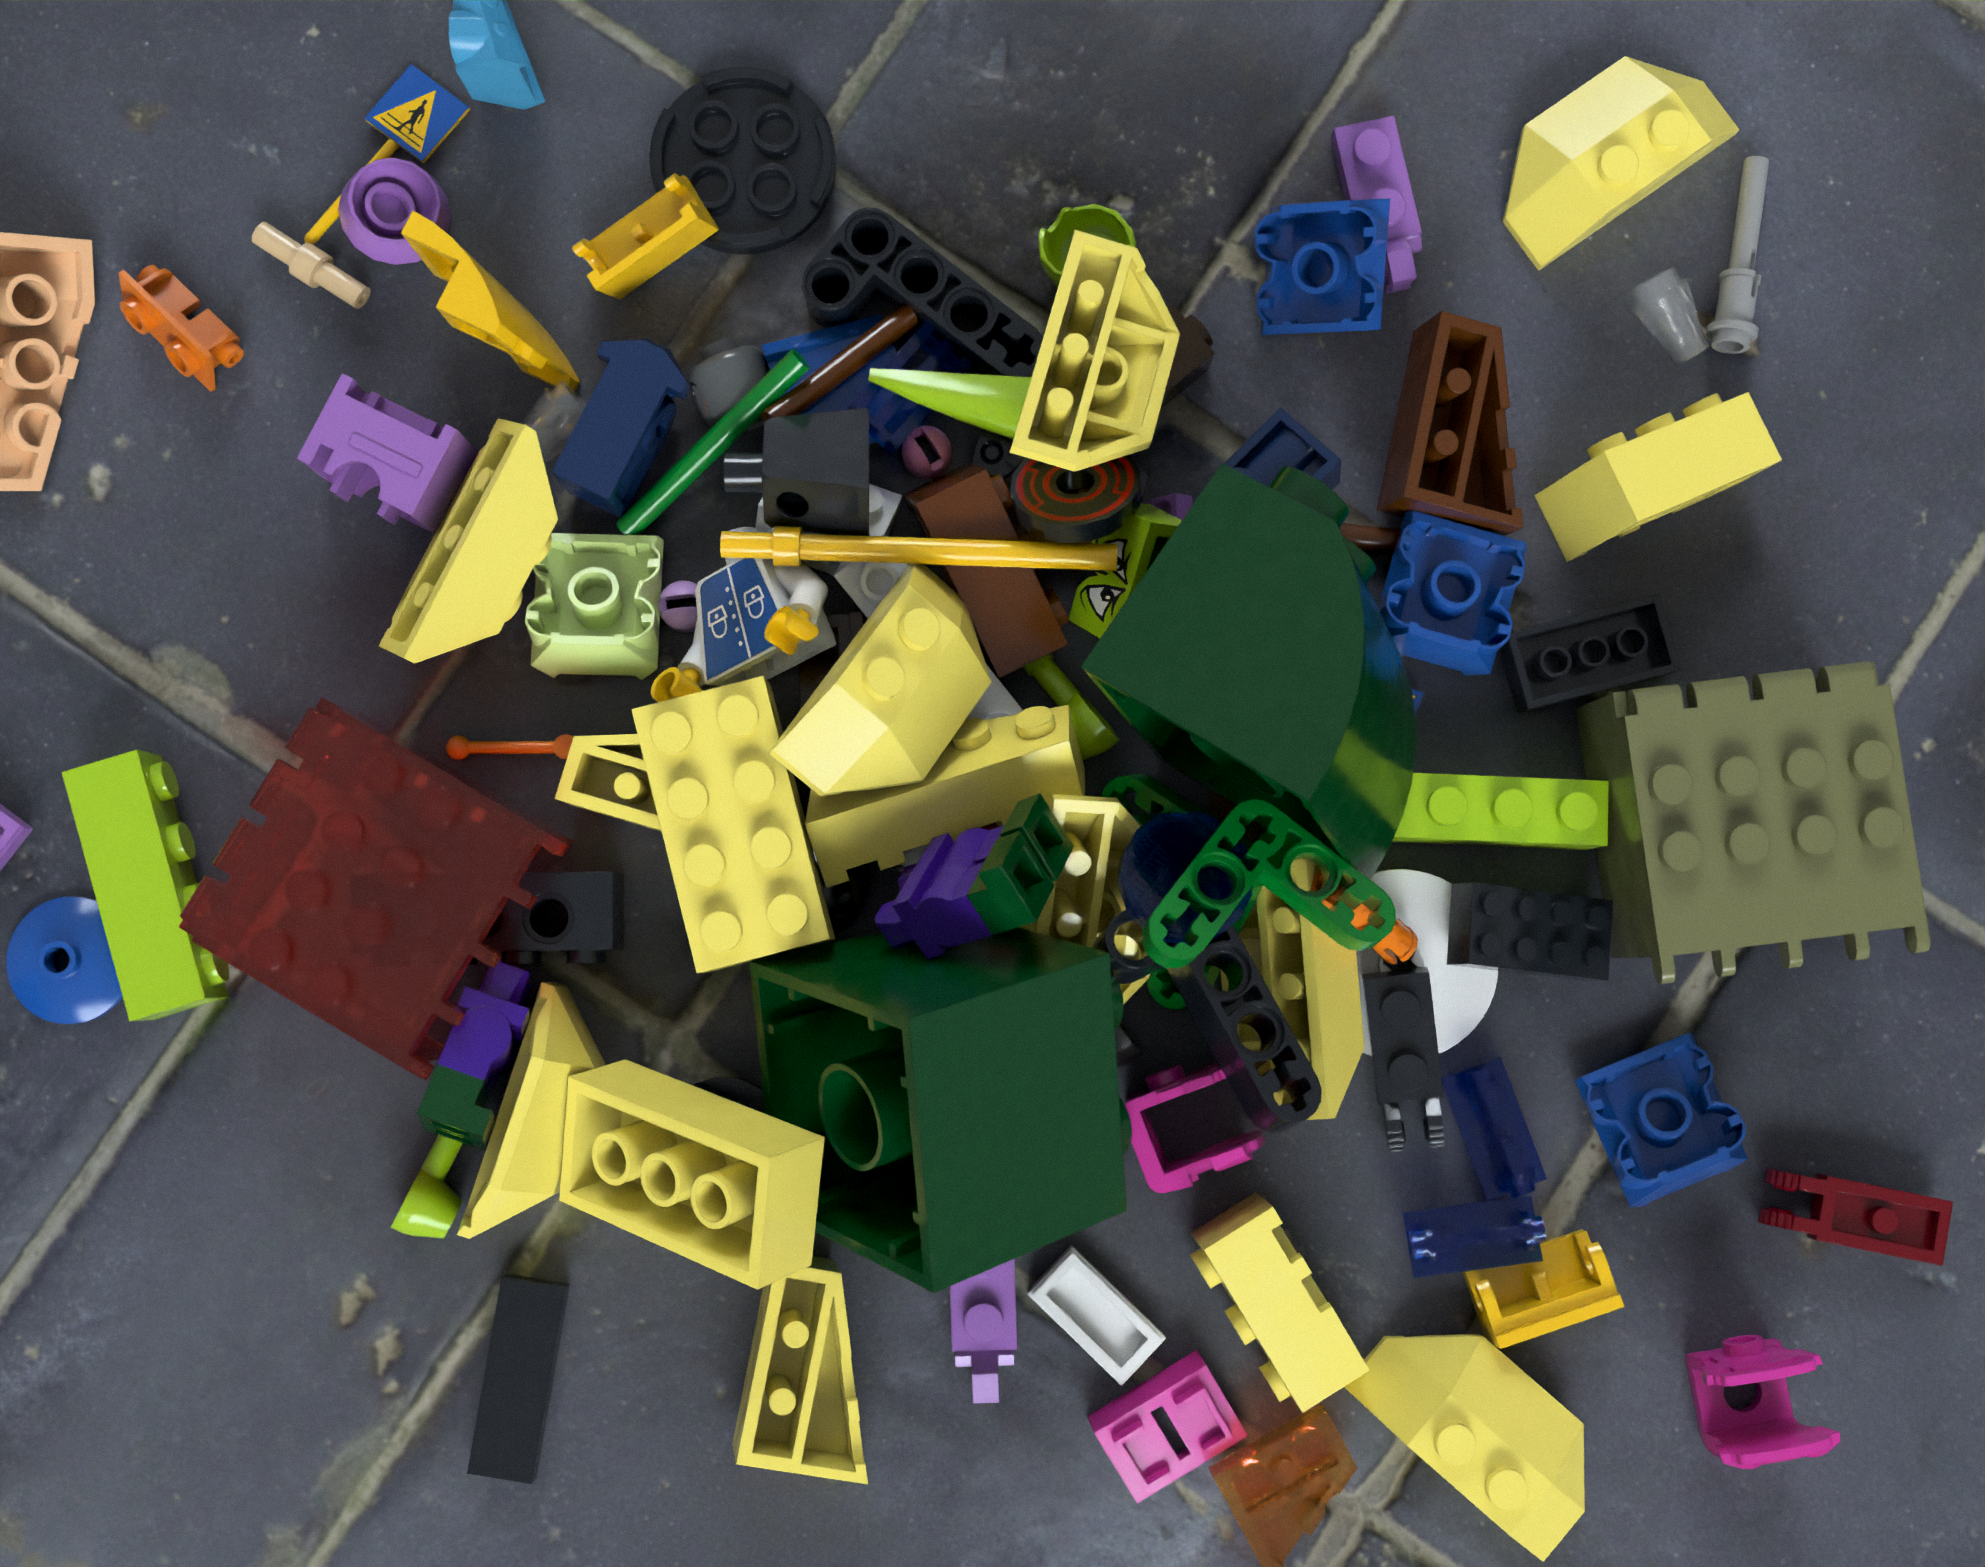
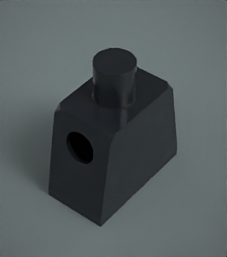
(809, 472)

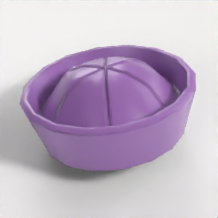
(375, 205)

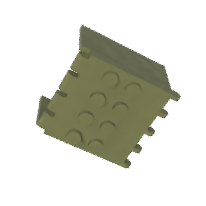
(1754, 816)

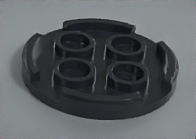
(752, 155)

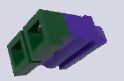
(978, 882)
(476, 1057)

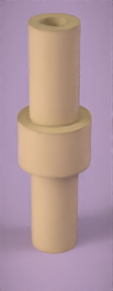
(311, 265)

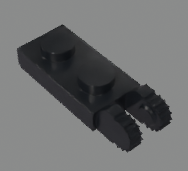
(1404, 1050)

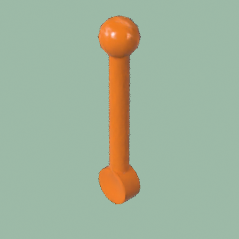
(460, 747)

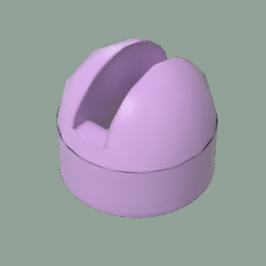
(682, 618)

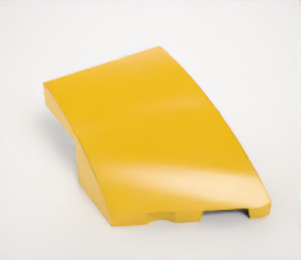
(484, 308)

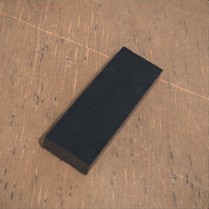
(518, 1378)

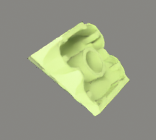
(597, 605)

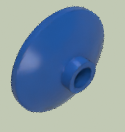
(88, 983)

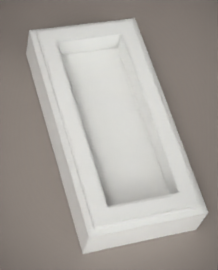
(1096, 1315)

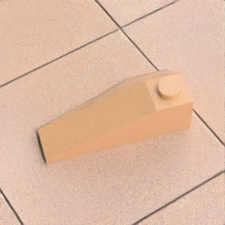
(42, 313)

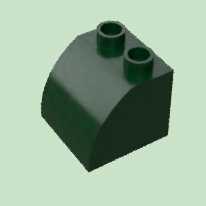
(1269, 663)
(952, 1094)

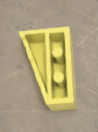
(1657, 472)
(609, 779)
(1277, 1303)
(799, 1381)

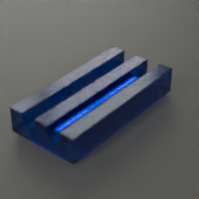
(938, 354)

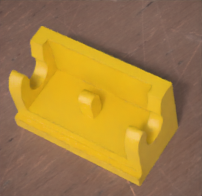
(647, 238)
(1544, 1295)

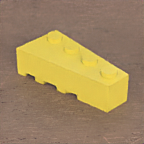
(968, 787)

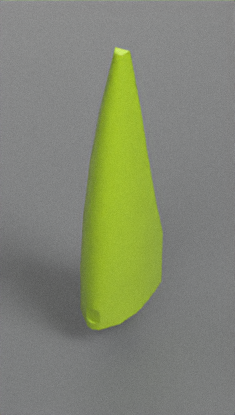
(975, 399)

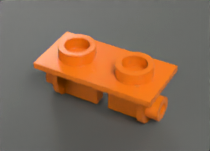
(159, 306)

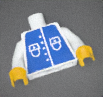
(750, 625)

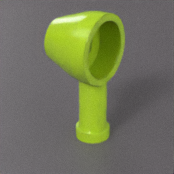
(1091, 728)
(430, 1201)

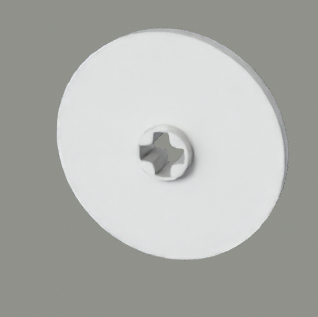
(1458, 992)

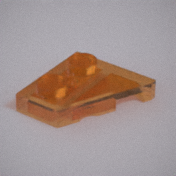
(1285, 1482)

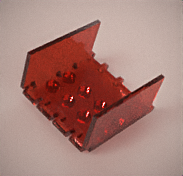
(367, 882)

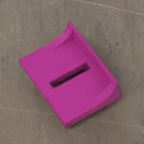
(1137, 1441)

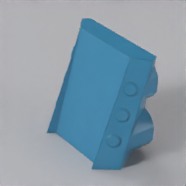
(491, 54)

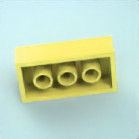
(732, 825)
(692, 1171)

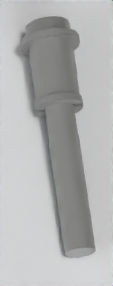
(1738, 287)

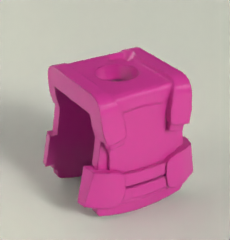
(1180, 1174)
(1766, 1428)

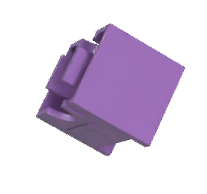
(375, 443)

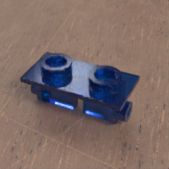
(1494, 1130)
(1473, 1236)

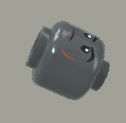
(725, 378)

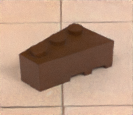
(1451, 429)
(1006, 604)

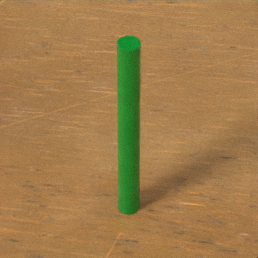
(713, 443)

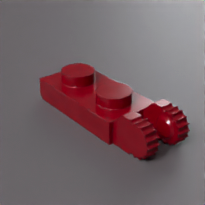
(1865, 1216)

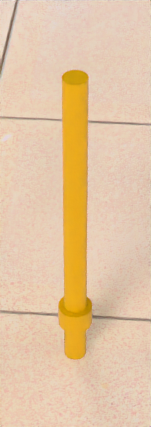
(790, 546)

